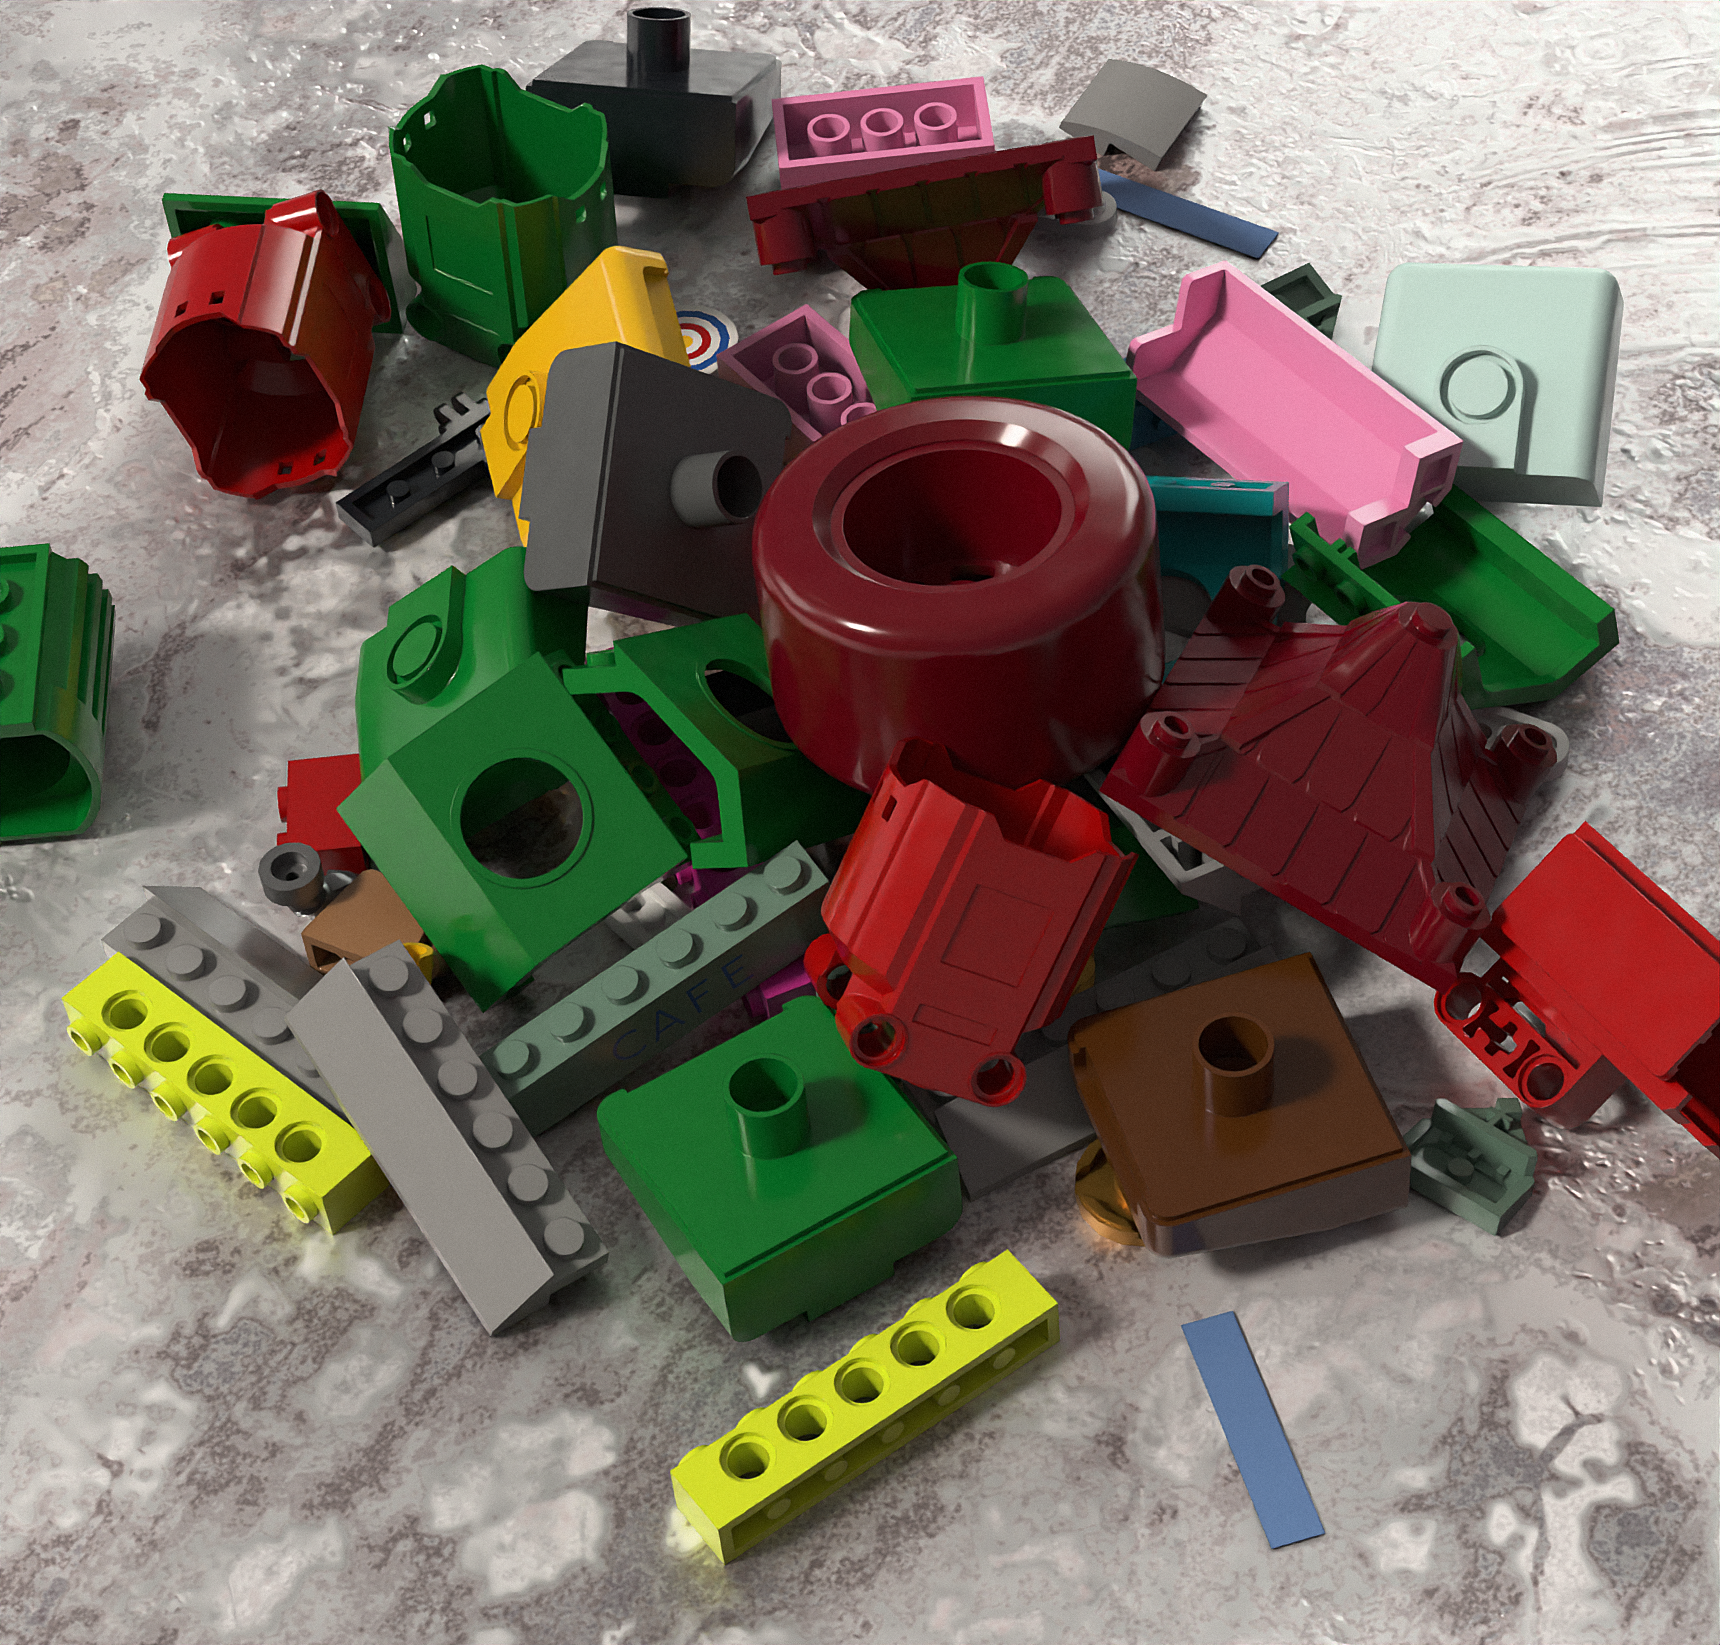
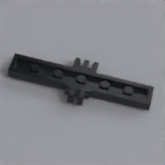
(423, 477)

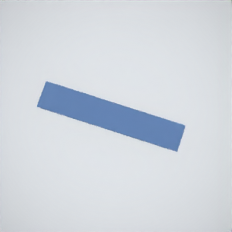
(1187, 216)
(1252, 1430)

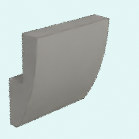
(1134, 111)

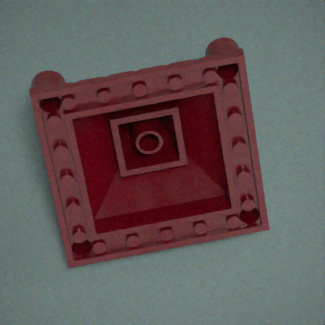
(927, 218)
(1337, 771)

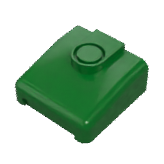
(992, 339)
(448, 647)
(782, 1170)

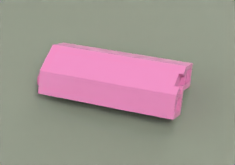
(1295, 408)

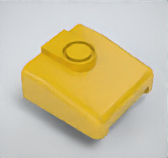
(614, 299)

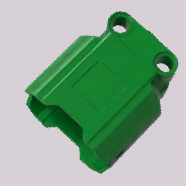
(497, 207)

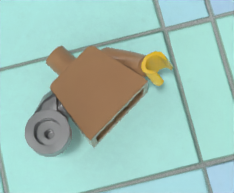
(347, 910)

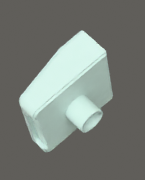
(1512, 368)

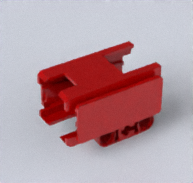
(1612, 977)

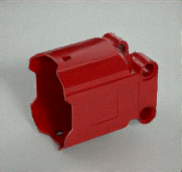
(227, 336)
(962, 921)

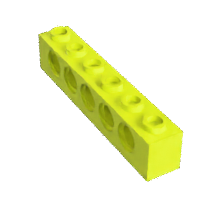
(224, 1093)
(855, 1436)

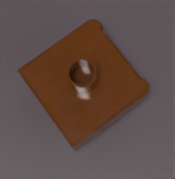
(1239, 1112)

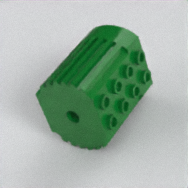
(52, 692)

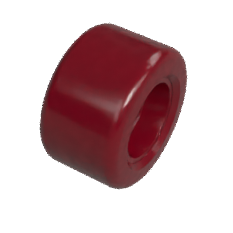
(962, 585)

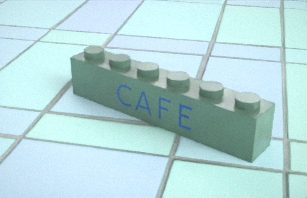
(661, 990)

